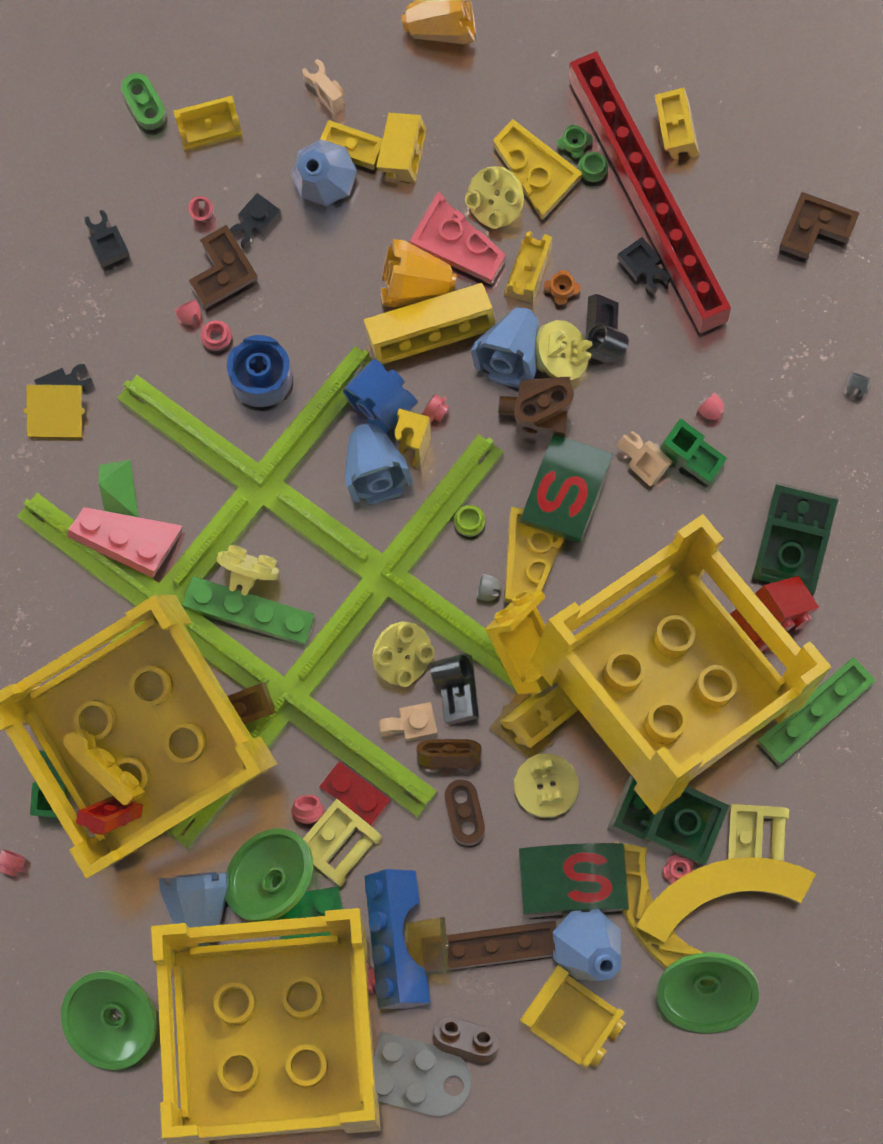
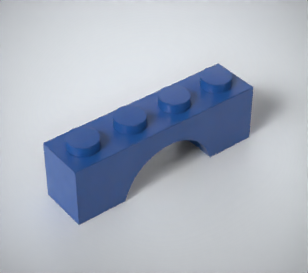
(397, 976)

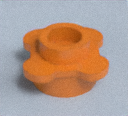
(562, 278)

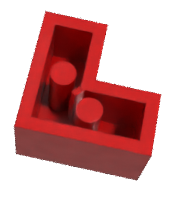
(787, 602)

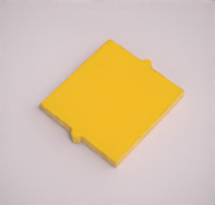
(54, 410)

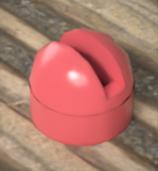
(194, 208)
(188, 310)
(712, 407)

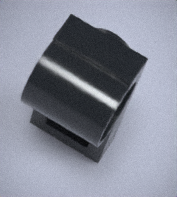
(602, 330)
(458, 688)

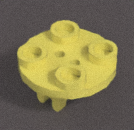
(485, 188)
(564, 340)
(246, 568)
(392, 663)
(550, 800)

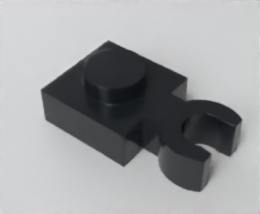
(255, 217)
(107, 241)
(641, 262)
(60, 378)

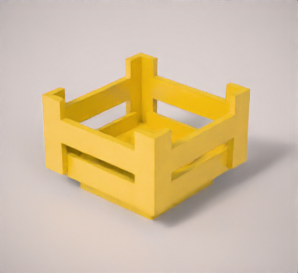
(671, 669)
(149, 707)
(265, 1029)

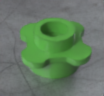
(575, 132)

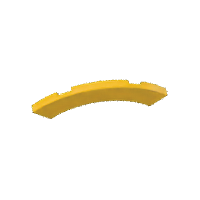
(719, 880)
(639, 901)

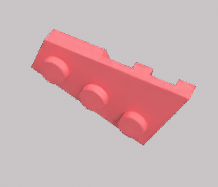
(456, 242)
(126, 538)

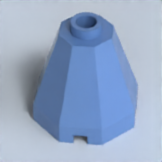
(323, 172)
(509, 348)
(374, 466)
(195, 898)
(588, 946)

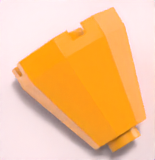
(440, 20)
(413, 275)

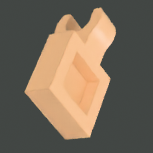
(329, 92)
(647, 458)
(414, 721)

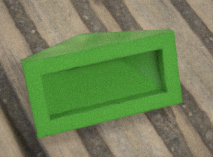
(118, 488)

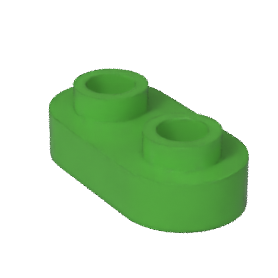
(144, 103)

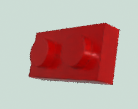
(355, 793)
(108, 815)

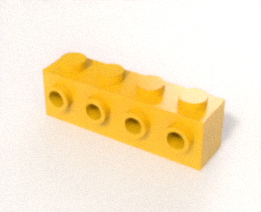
(432, 321)

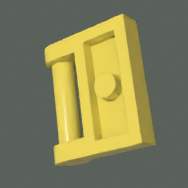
(747, 830)
(331, 833)

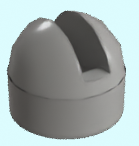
(486, 586)

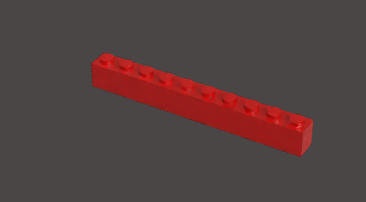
(649, 192)

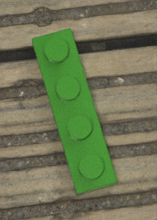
(248, 611)
(818, 711)

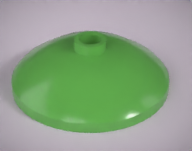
(269, 875)
(707, 992)
(97, 1031)

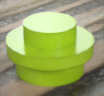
(469, 520)

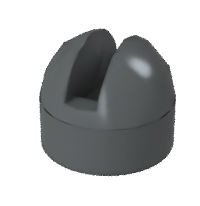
(859, 382)

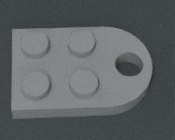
(414, 1076)

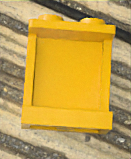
(515, 638)
(572, 1019)

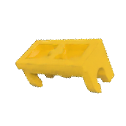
(208, 123)
(676, 123)
(402, 147)
(529, 268)
(414, 433)
(539, 715)

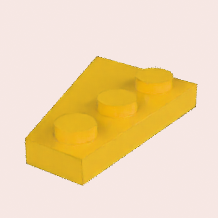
(541, 171)
(528, 556)

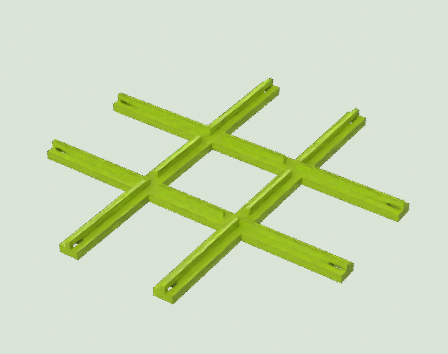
(382, 575)

